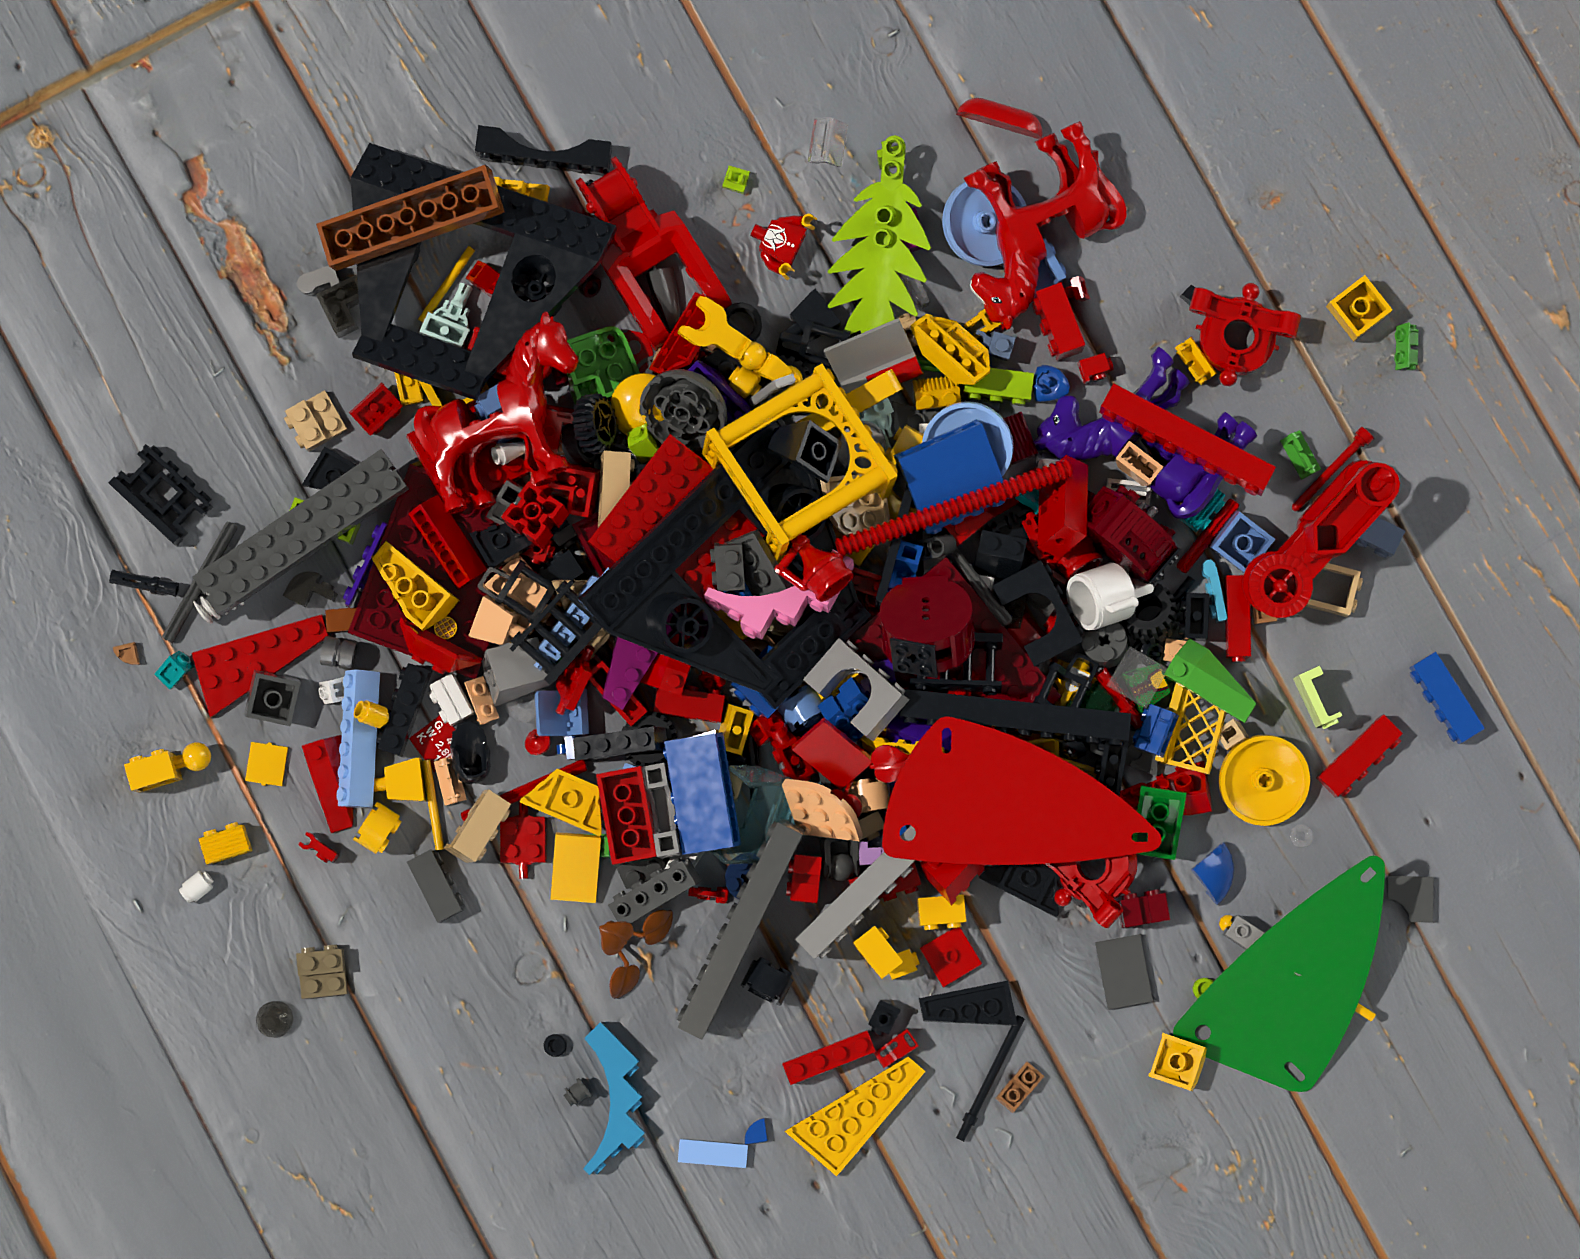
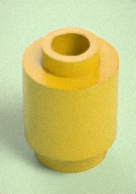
(371, 713)

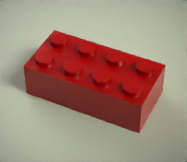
(627, 815)

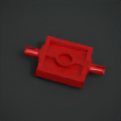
(573, 680)
(523, 840)

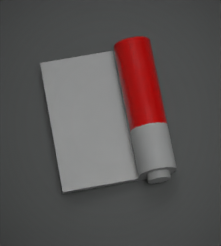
(873, 354)

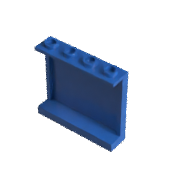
(949, 468)

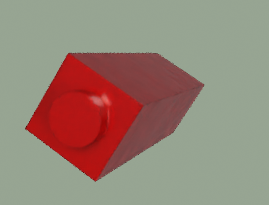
(1238, 620)

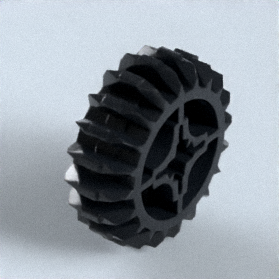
(594, 423)

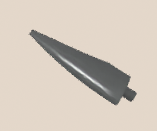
(665, 294)

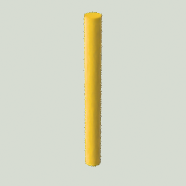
(447, 283)
(432, 804)

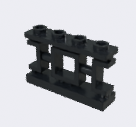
(149, 506)

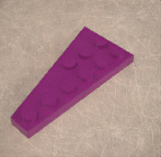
(627, 669)

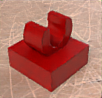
(1077, 289)

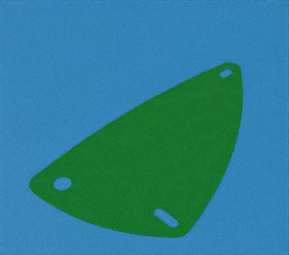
(1272, 1016)

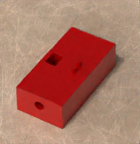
(1063, 511)

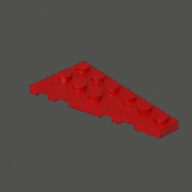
(228, 668)

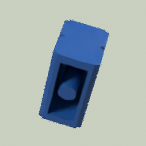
(1155, 730)

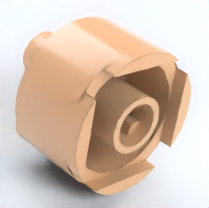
(872, 794)

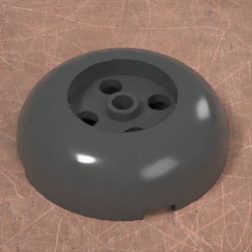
(685, 392)

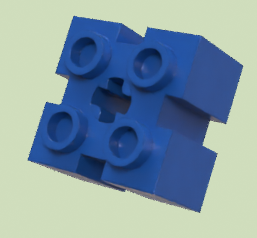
(845, 706)

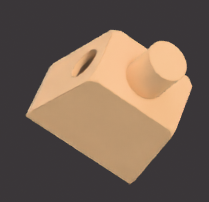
(1138, 464)
(495, 622)

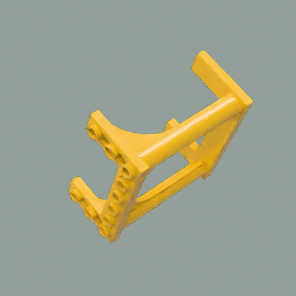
(823, 390)

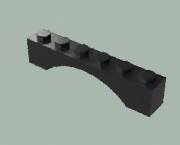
(589, 155)

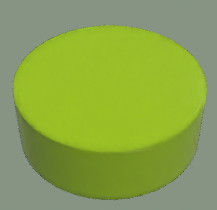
(1200, 986)

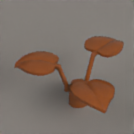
(617, 934)

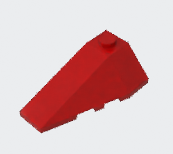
(667, 672)
(323, 764)
(1183, 780)

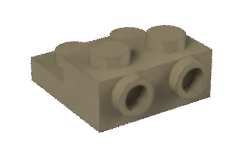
(321, 972)

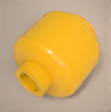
(745, 382)

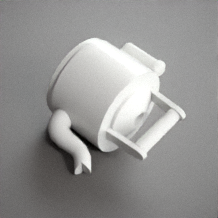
(1104, 596)

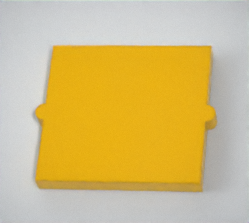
(266, 764)

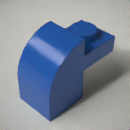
(906, 563)

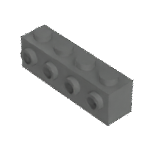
(655, 892)

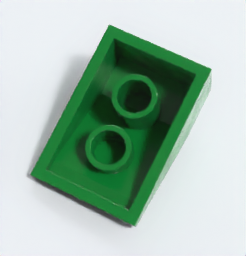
(1164, 812)

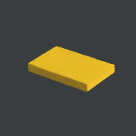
(575, 867)

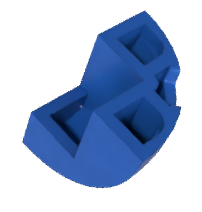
(1216, 873)

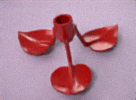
(887, 764)

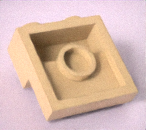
(315, 421)

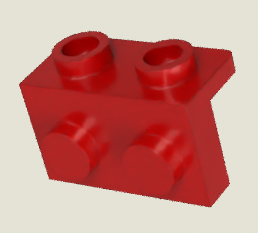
(376, 409)

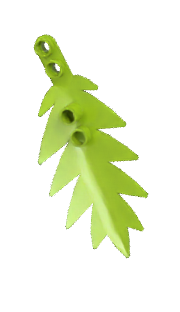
(882, 253)

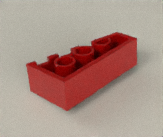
(950, 878)

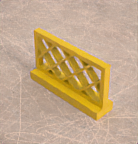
(1179, 705)

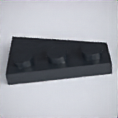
(327, 469)

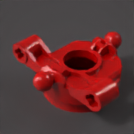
(1263, 321)
(1099, 893)

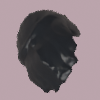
(470, 753)

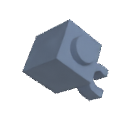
(998, 344)

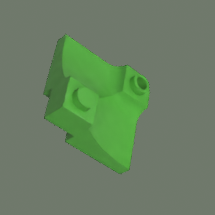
(600, 362)

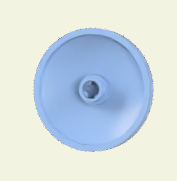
(971, 225)
(965, 412)

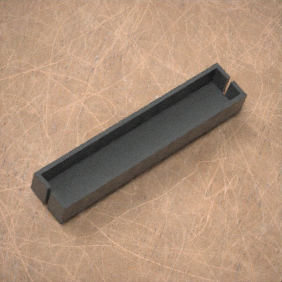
(300, 532)
(740, 930)

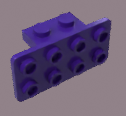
(361, 573)

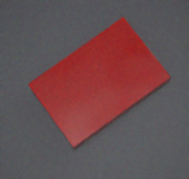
(832, 753)

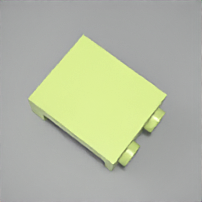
(1312, 700)

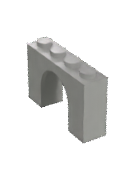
(884, 700)

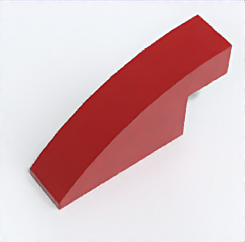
(633, 709)

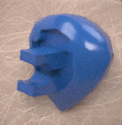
(1049, 384)

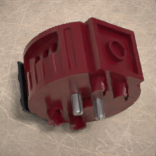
(1130, 534)

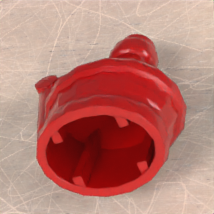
(1076, 560)
(822, 571)

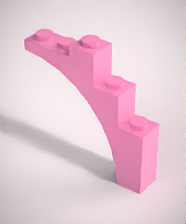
(759, 611)

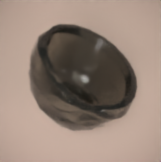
(274, 1019)

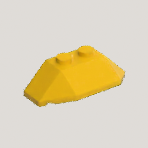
(951, 349)

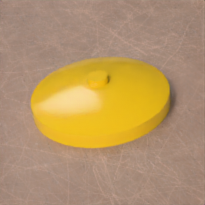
(1264, 780)

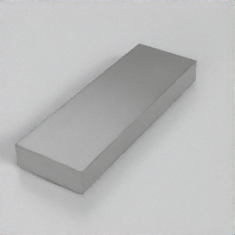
(771, 390)

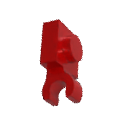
(324, 852)

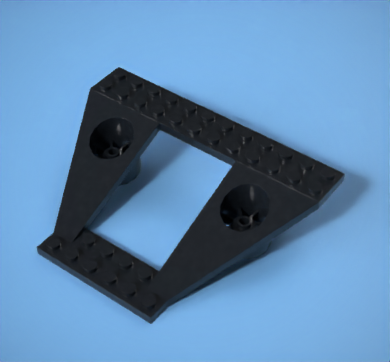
(546, 246)
(644, 588)

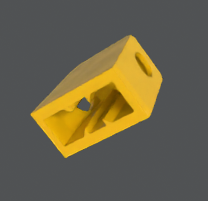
(403, 781)

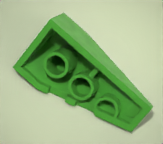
(1206, 677)

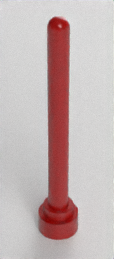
(1361, 439)

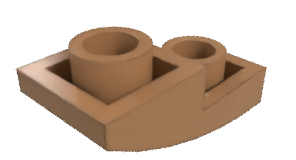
(1019, 1087)

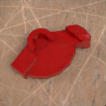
(705, 893)

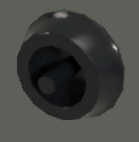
(1153, 651)

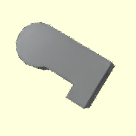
(316, 280)

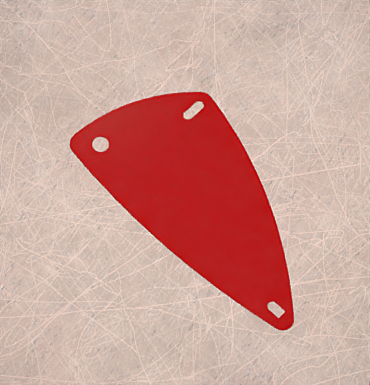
(1004, 804)

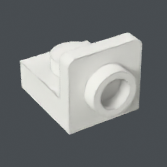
(331, 690)

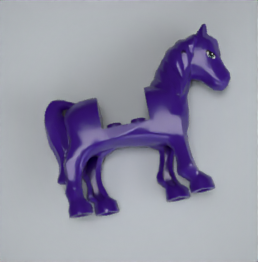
(1179, 479)

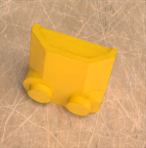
(1178, 1062)

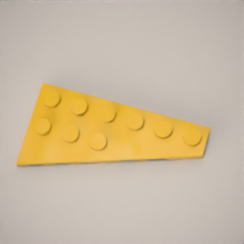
(847, 1123)

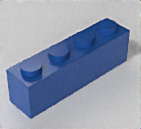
(1446, 698)

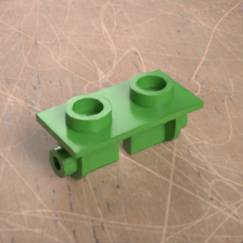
(1405, 357)
(1300, 454)

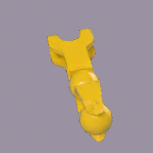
(748, 352)

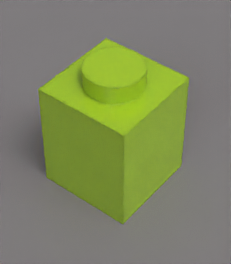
(642, 443)

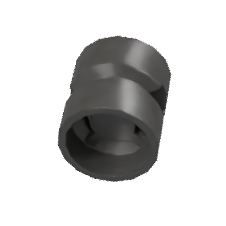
(339, 653)

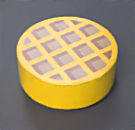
(445, 628)

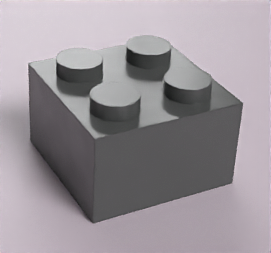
(272, 697)

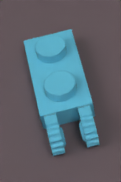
(1213, 588)

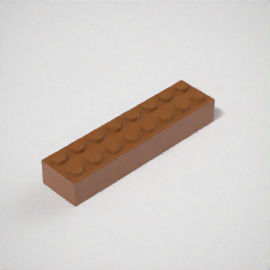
(410, 218)

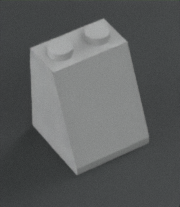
(511, 673)

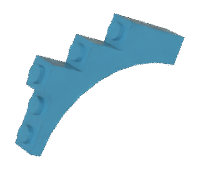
(621, 1127)

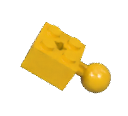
(165, 766)

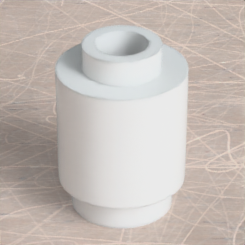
(196, 886)

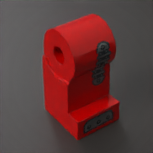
(896, 1048)

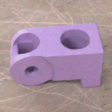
(868, 855)

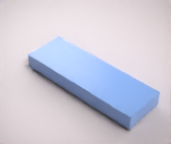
(712, 1153)

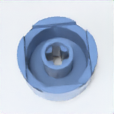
(802, 709)

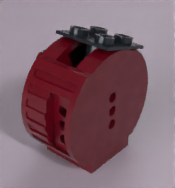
(927, 625)

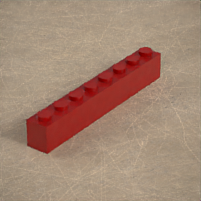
(1187, 440)

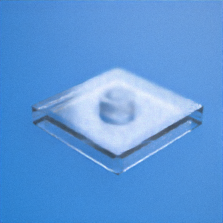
(1137, 677)

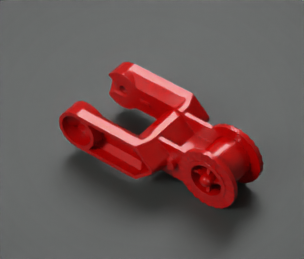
(643, 242)
(1282, 579)

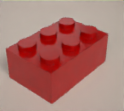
(1058, 322)

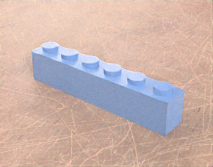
(357, 742)

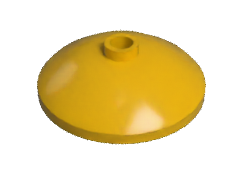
(627, 402)

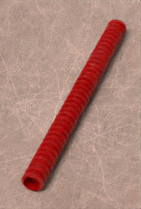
(954, 507)

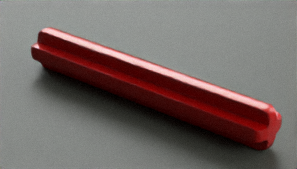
(1207, 536)

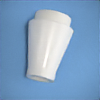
(506, 452)

